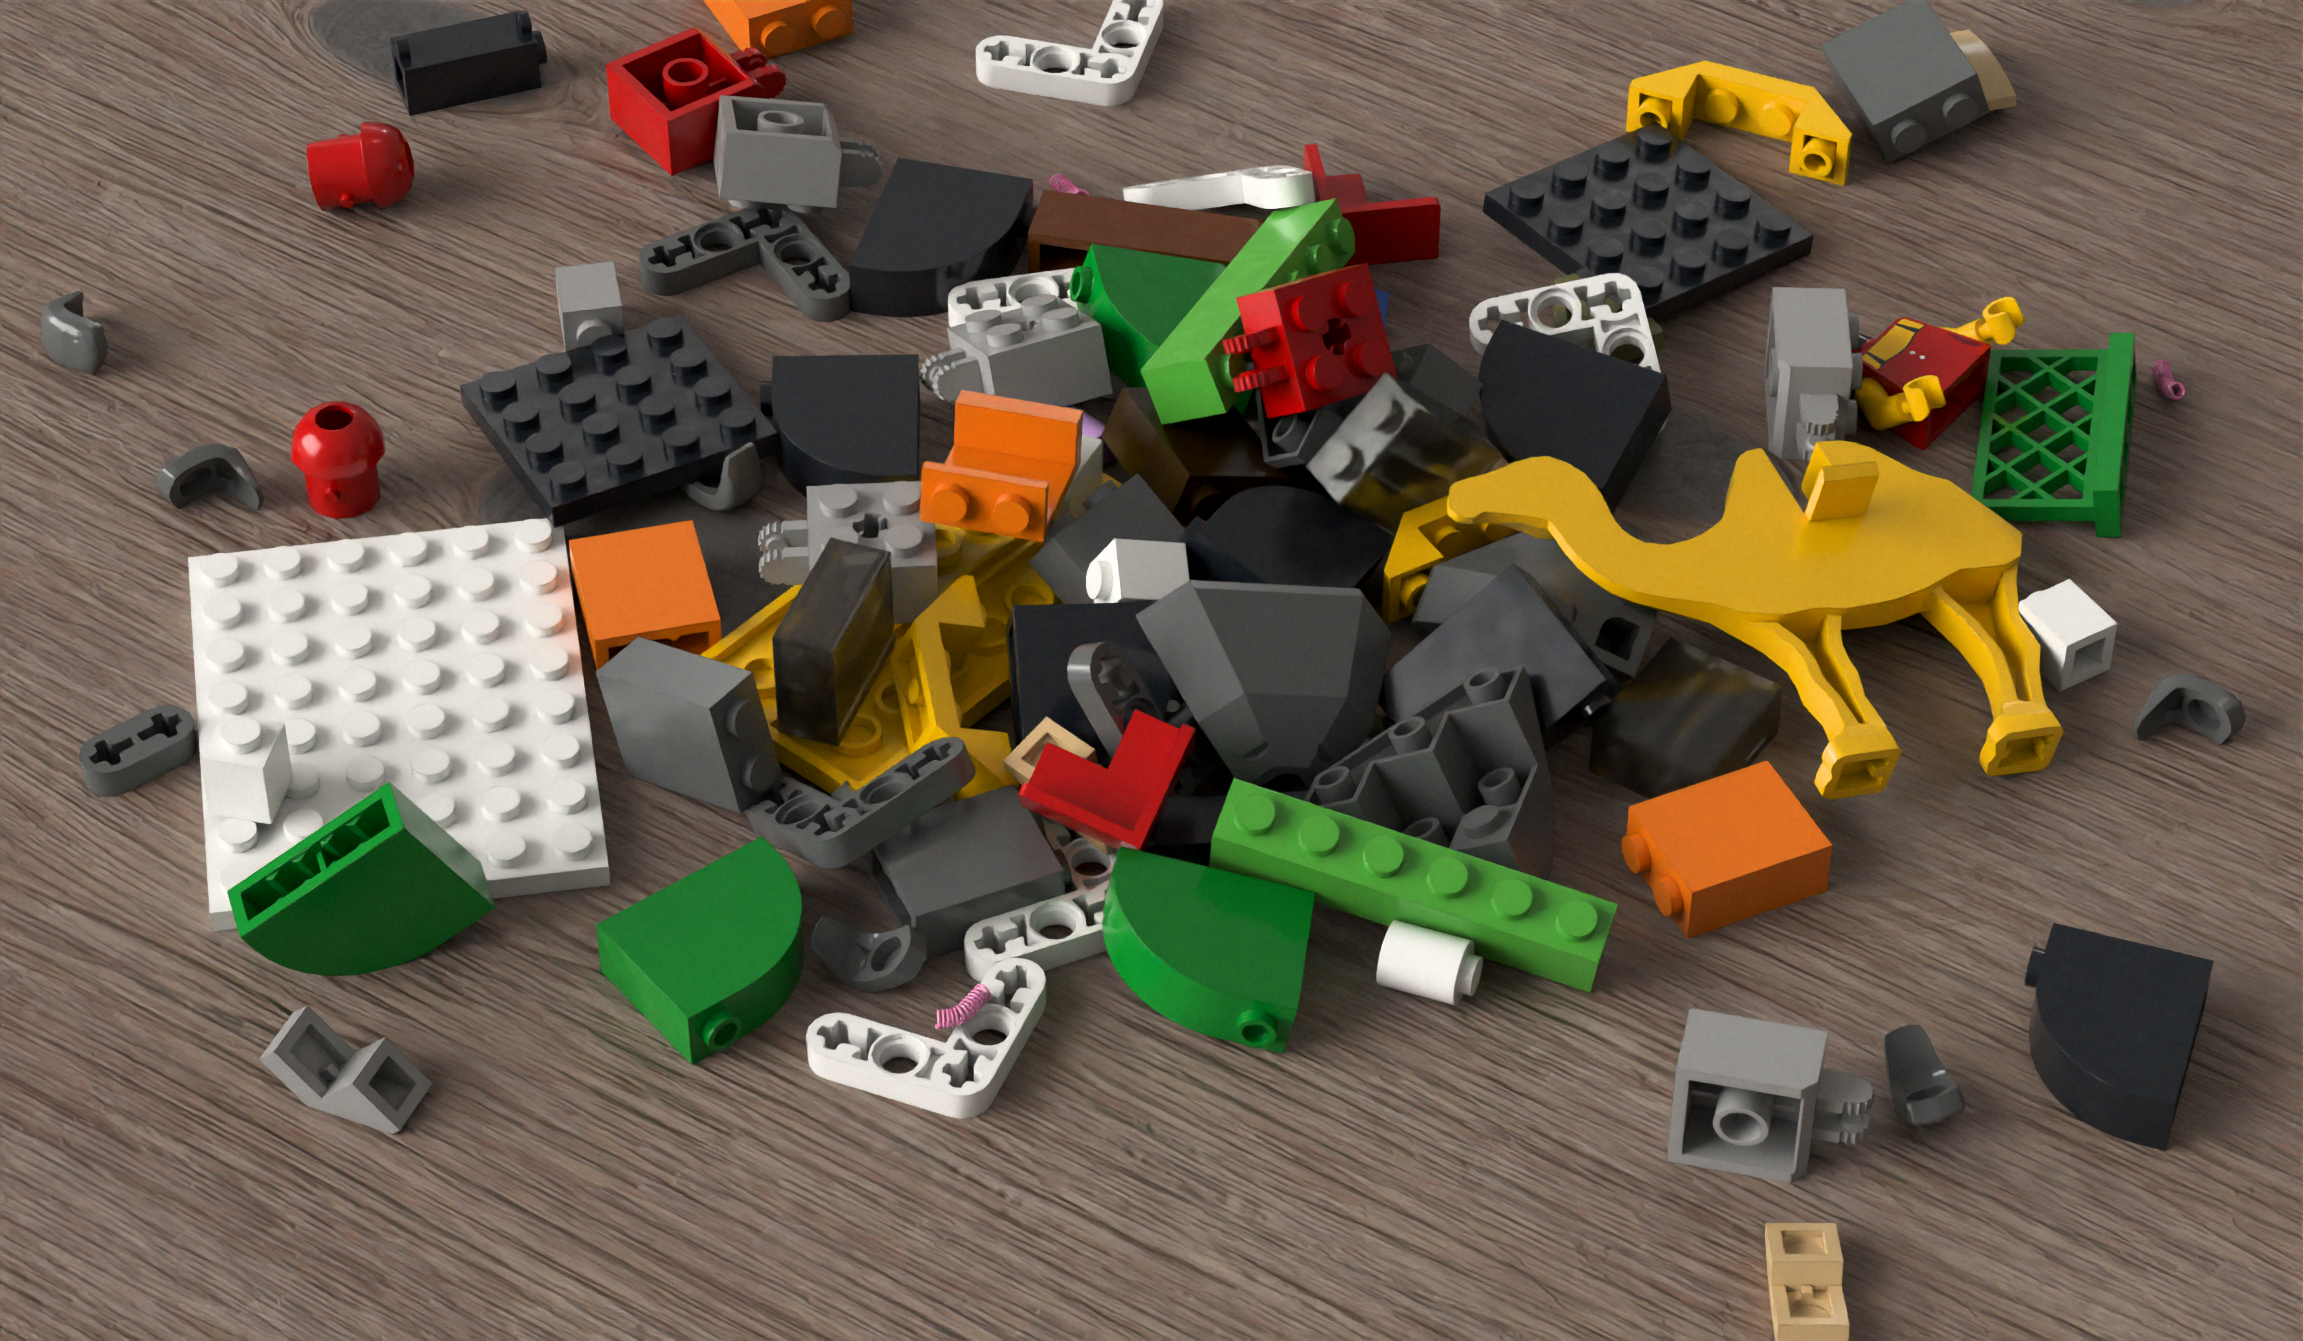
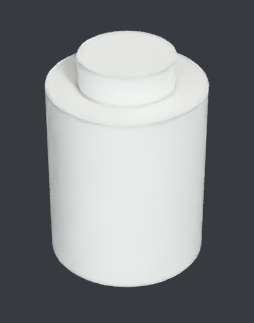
(1428, 963)

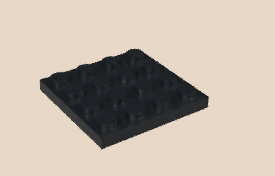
(1651, 214)
(617, 419)

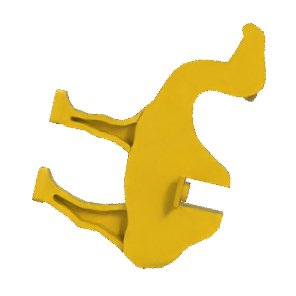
(1788, 582)

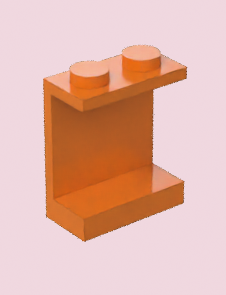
(1005, 467)

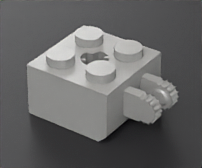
(787, 155)
(1028, 354)
(1810, 370)
(864, 514)
(1758, 1097)

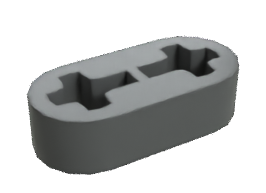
(138, 750)

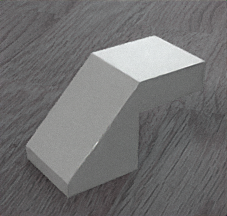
(364, 1086)

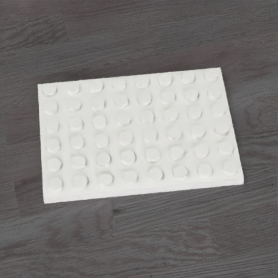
(412, 667)

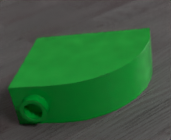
(1140, 303)
(362, 892)
(1209, 946)
(710, 950)

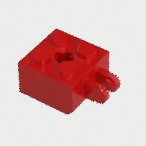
(672, 93)
(1312, 341)

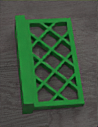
(2105, 448)

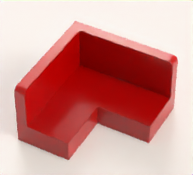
(1381, 230)
(1117, 802)

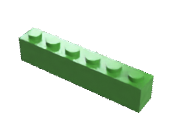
(1190, 370)
(1413, 881)

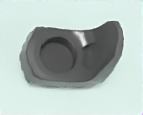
(71, 337)
(207, 471)
(734, 486)
(2191, 703)
(869, 959)
(1918, 1079)

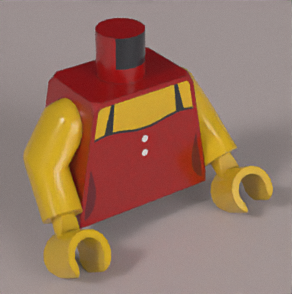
(1928, 375)

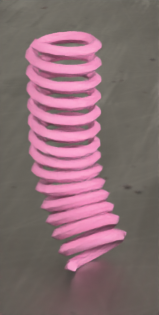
(1072, 188)
(2167, 385)
(972, 1000)

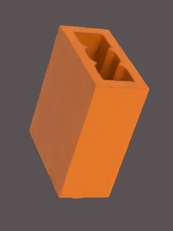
(782, 25)
(646, 587)
(1726, 849)

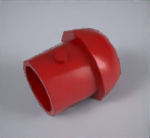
(361, 167)
(339, 455)

